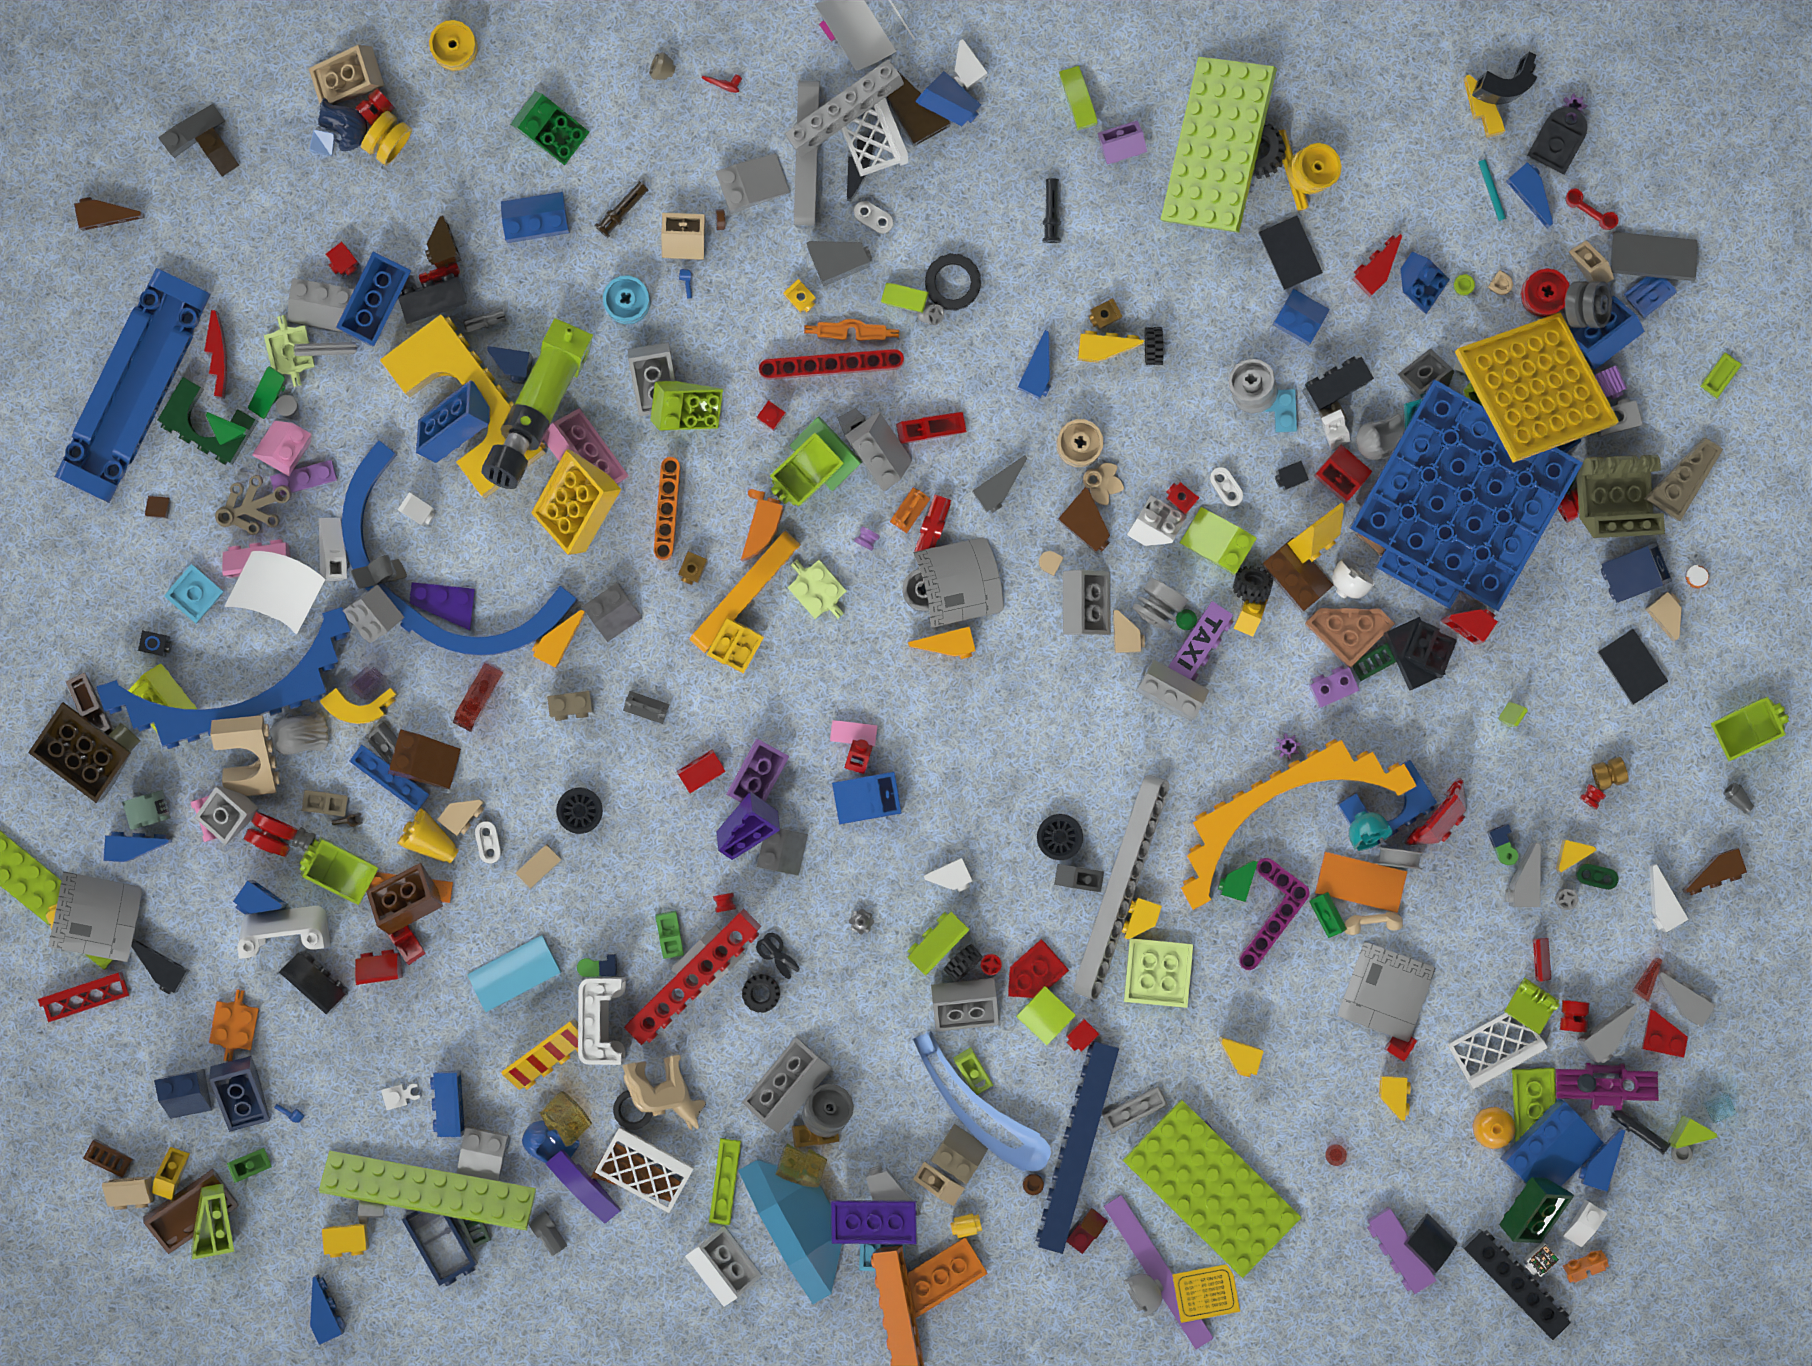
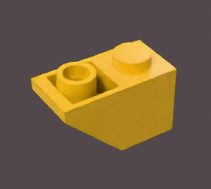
(1250, 617)
(1143, 917)
(1393, 1093)

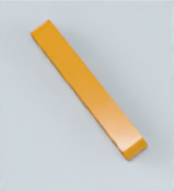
(745, 590)

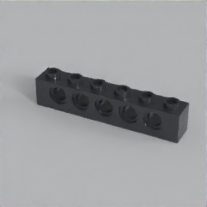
(1474, 1247)

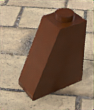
(1086, 522)

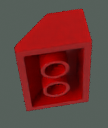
(1472, 625)

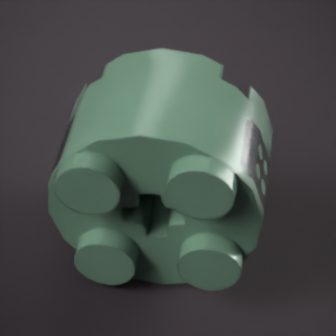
(146, 809)

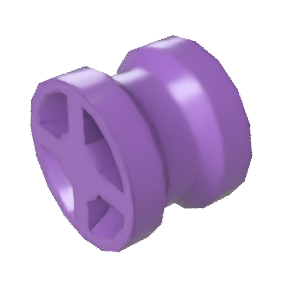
(867, 538)

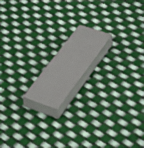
(1135, 1109)

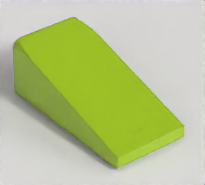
(904, 297)
(1512, 714)
(972, 1070)

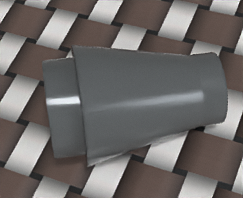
(1737, 796)

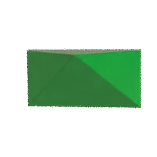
(225, 430)

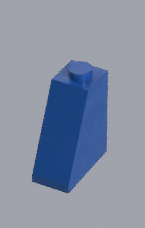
(949, 100)

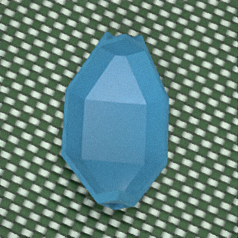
(799, 1225)

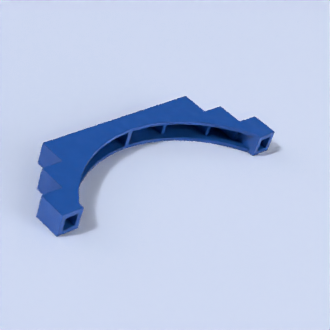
(188, 724)

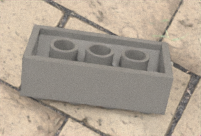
(786, 1085)

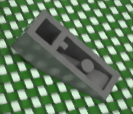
(184, 133)
(995, 490)

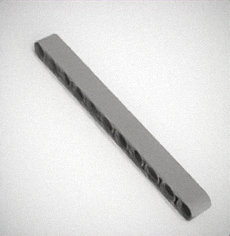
(1121, 887)

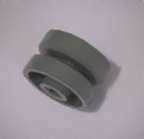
(1588, 304)
(827, 1110)

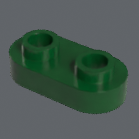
(1596, 876)

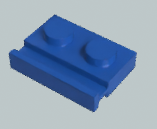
(1649, 294)

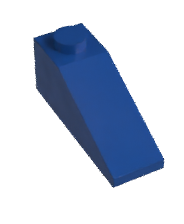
(1530, 189)
(1037, 372)
(1601, 1165)

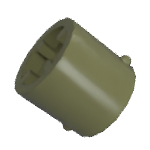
(124, 737)

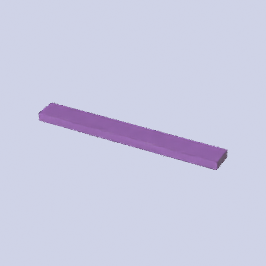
(1153, 1266)

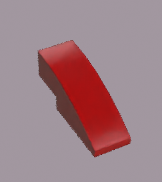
(931, 427)

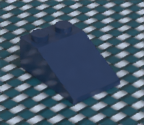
(239, 1093)

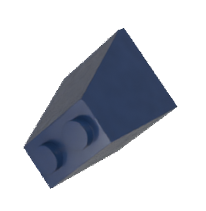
(1636, 572)
(183, 1093)

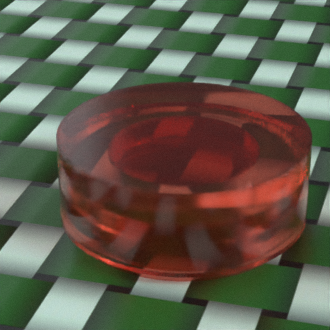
(1335, 1155)

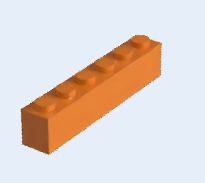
(897, 1306)

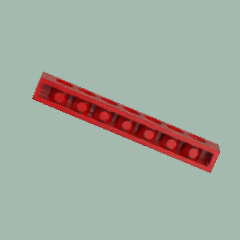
(638, 1026)

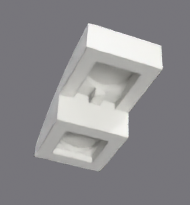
(1335, 429)

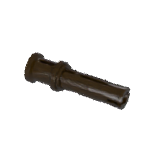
(640, 189)

